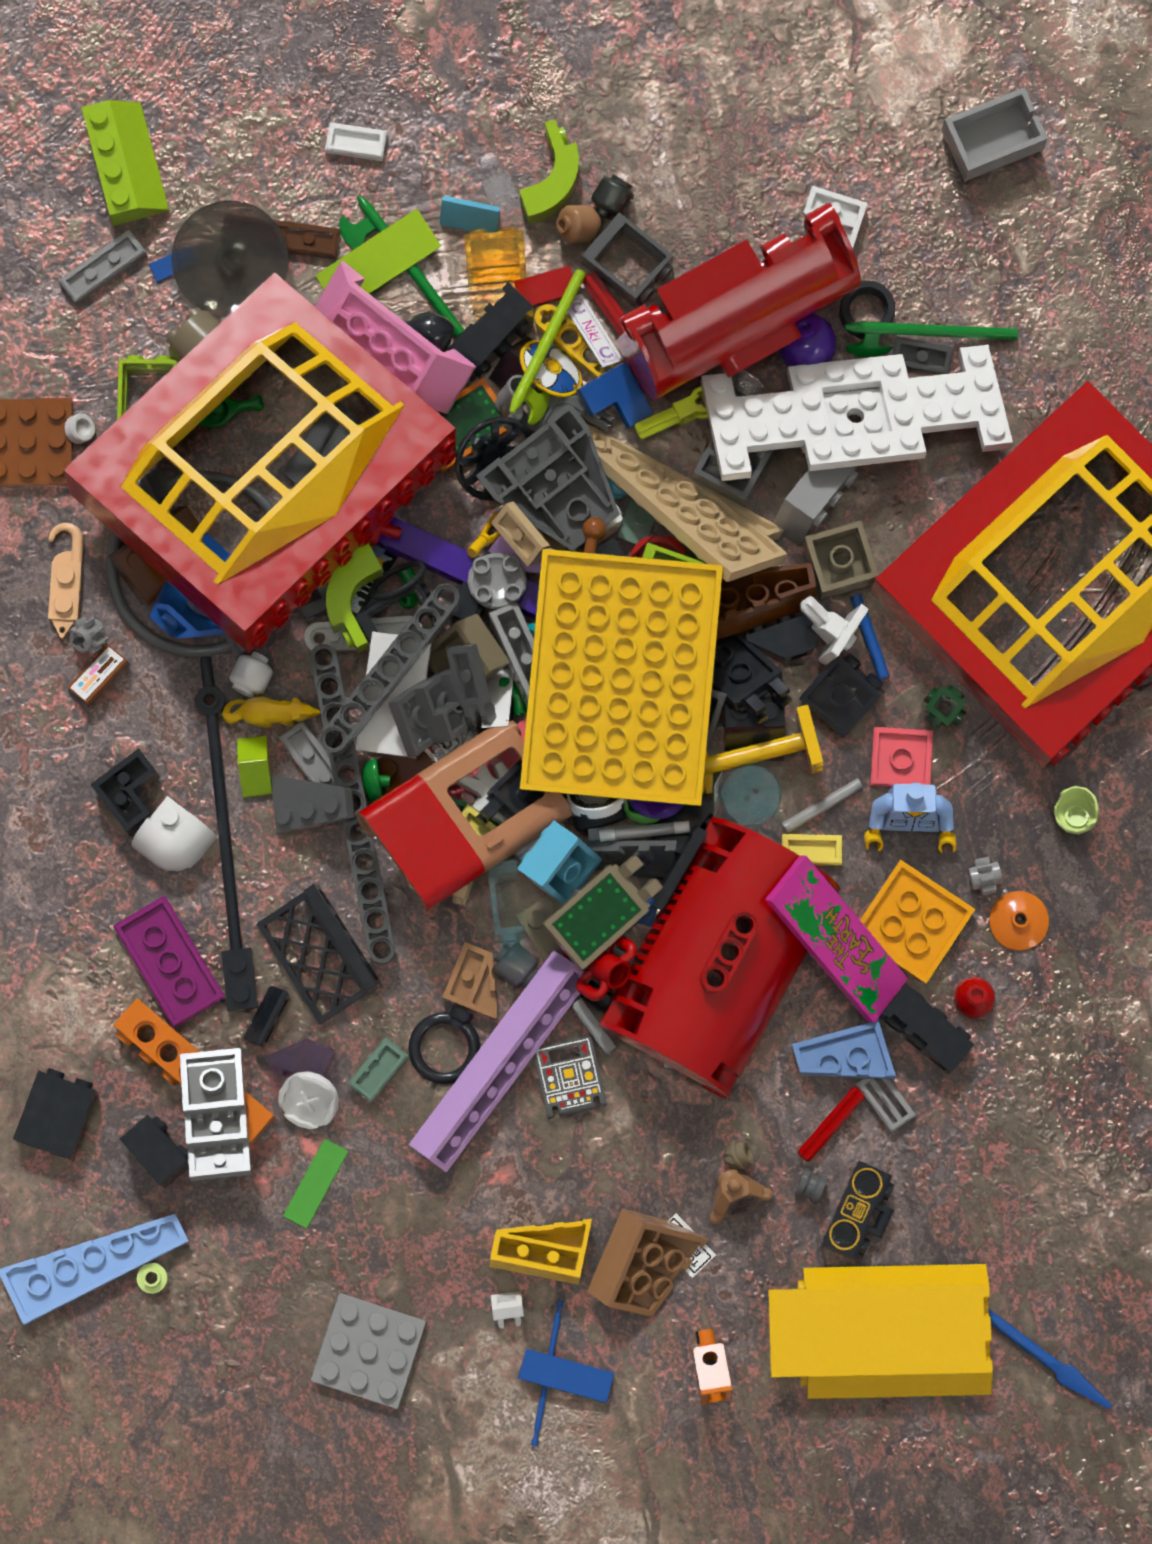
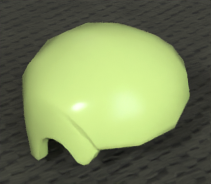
(1076, 810)

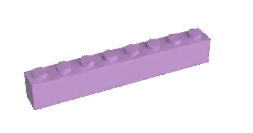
(498, 1062)

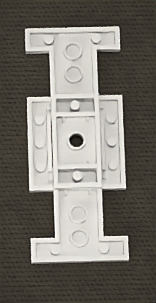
(890, 414)

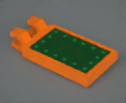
(470, 408)

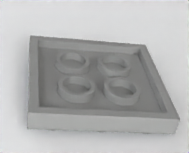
(368, 1350)

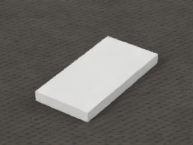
(381, 731)

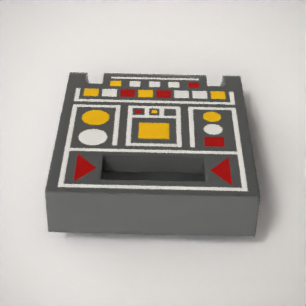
(571, 1081)

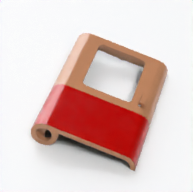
(431, 835)

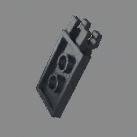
(747, 677)
(507, 796)

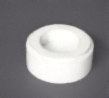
(79, 428)

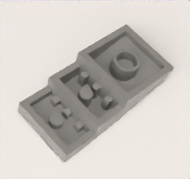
(215, 1114)

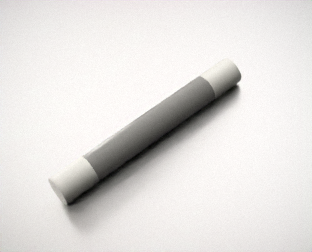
(644, 831)

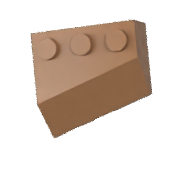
(642, 1262)

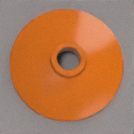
(1012, 934)

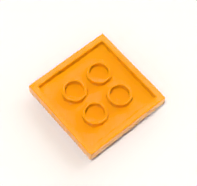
(915, 920)

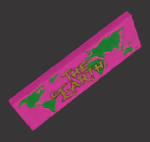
(836, 938)

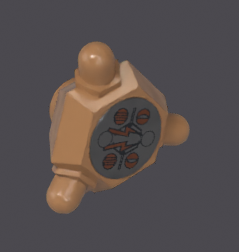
(737, 1195)

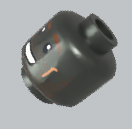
(612, 196)

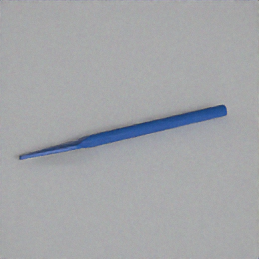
(1065, 1373)

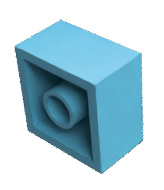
(559, 862)

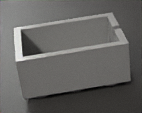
(994, 134)

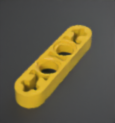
(574, 350)

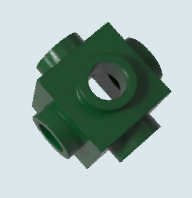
(953, 698)

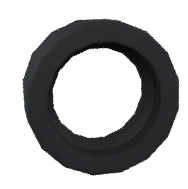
(867, 287)

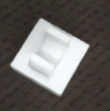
(507, 1306)

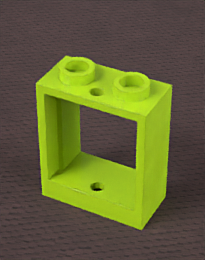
(138, 365)

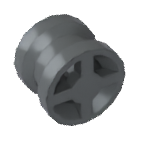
(810, 1186)

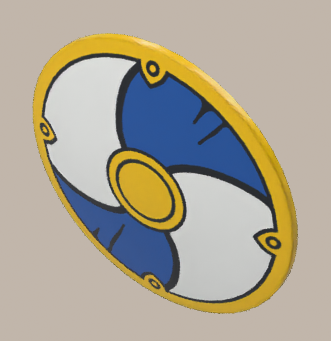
(558, 373)

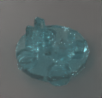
(742, 784)

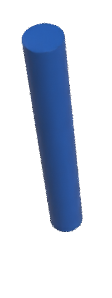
(871, 640)

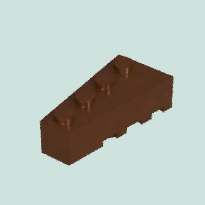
(763, 597)

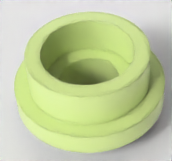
(161, 1278)

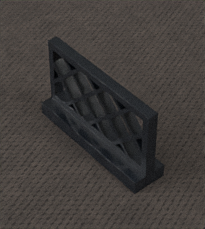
(341, 940)

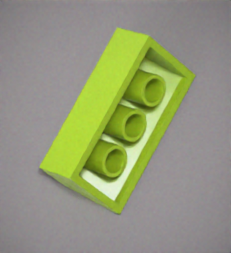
(125, 160)

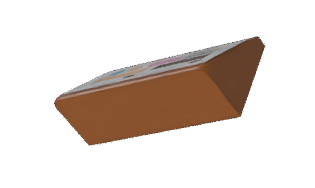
(98, 675)

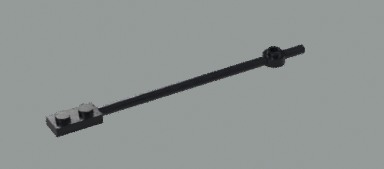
(236, 962)

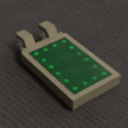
(600, 912)

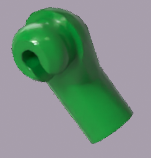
(410, 600)
(517, 701)

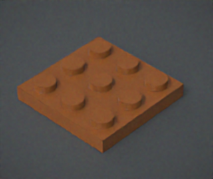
(34, 442)

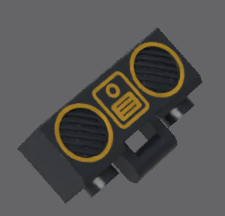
(861, 1196)

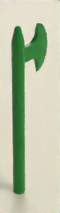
(355, 236)
(872, 348)

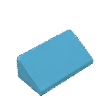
(469, 215)

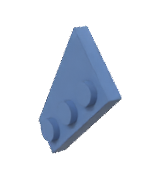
(846, 1053)

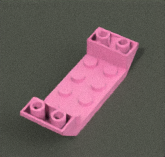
(397, 346)

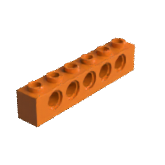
(140, 1016)

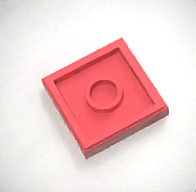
(900, 756)

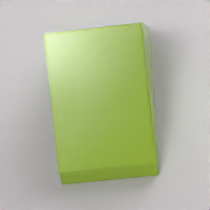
(254, 766)

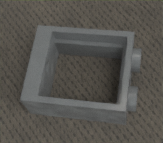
(609, 236)

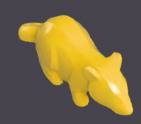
(265, 711)

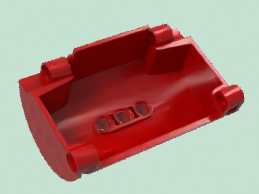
(738, 307)
(667, 1000)

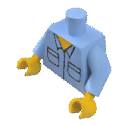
(911, 809)

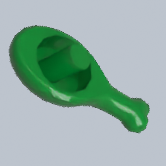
(228, 409)
(373, 781)

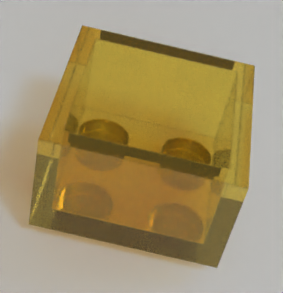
(495, 256)

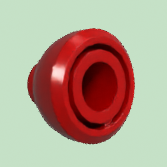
(974, 997)

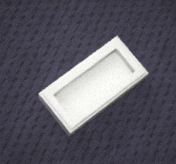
(356, 141)

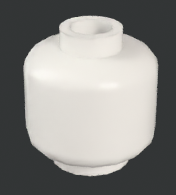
(251, 674)

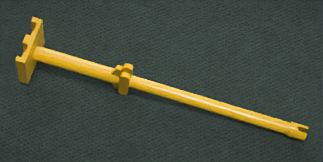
(804, 740)

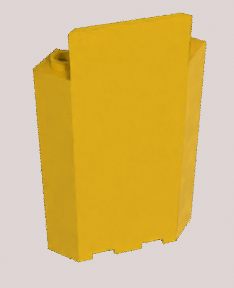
(884, 1331)

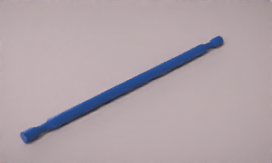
(544, 1388)

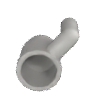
(504, 398)

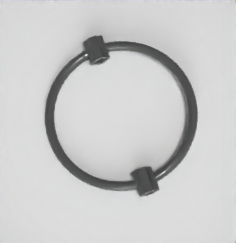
(158, 487)

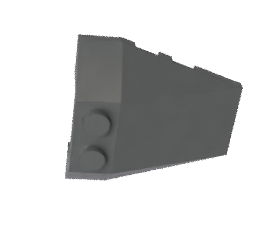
(555, 479)

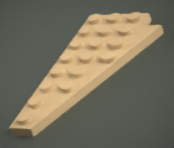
(697, 516)

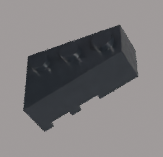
(495, 331)
(927, 1029)

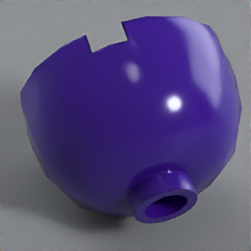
(814, 346)

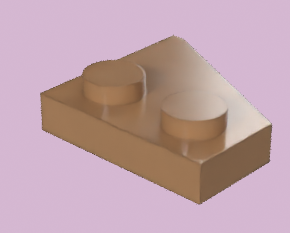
(473, 982)

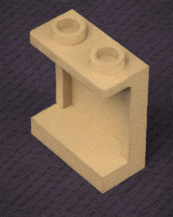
(523, 535)

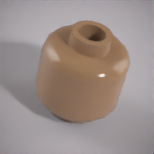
(578, 223)

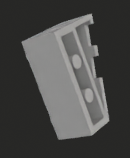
(810, 499)

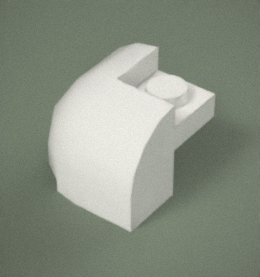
(173, 837)

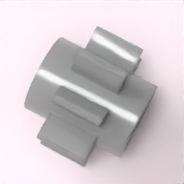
(87, 635)
(985, 875)

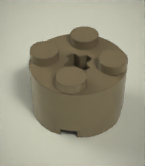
(191, 333)

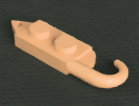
(66, 581)

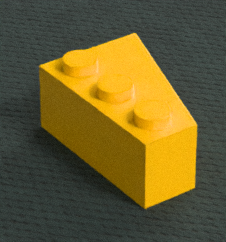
(543, 1251)

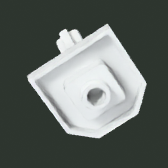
(833, 628)

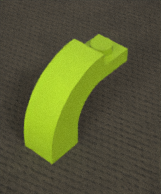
(552, 194)
(341, 591)

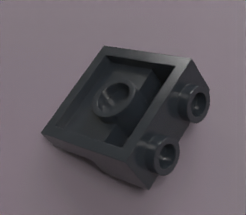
(843, 693)

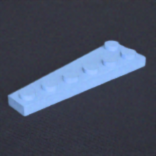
(69, 1273)

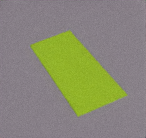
(388, 252)

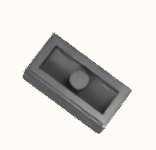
(925, 352)

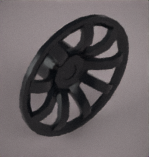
(485, 451)

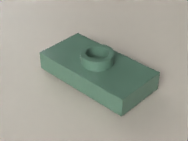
(636, 524)
(378, 1069)

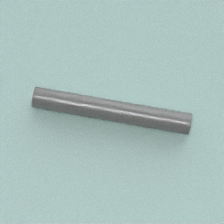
(822, 805)

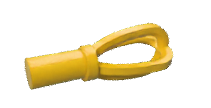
(483, 539)

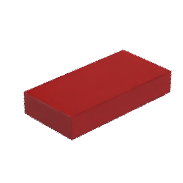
(544, 287)

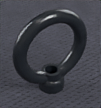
(456, 1018)

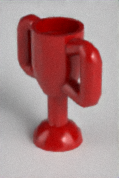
(608, 969)

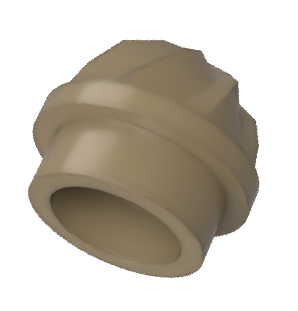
(738, 1155)

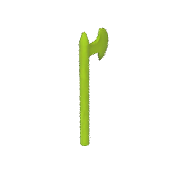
(539, 402)

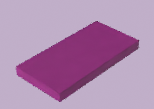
(169, 962)

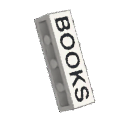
(516, 642)

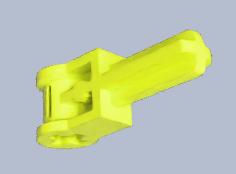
(681, 413)

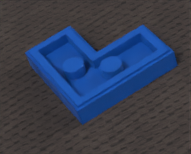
(617, 388)

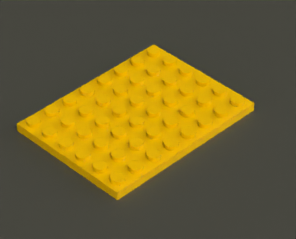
(621, 677)

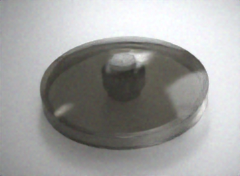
(227, 255)

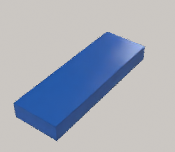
(565, 1375)

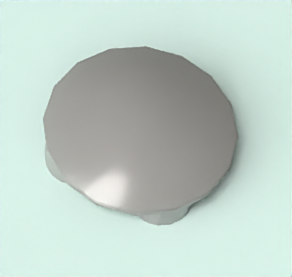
(497, 580)

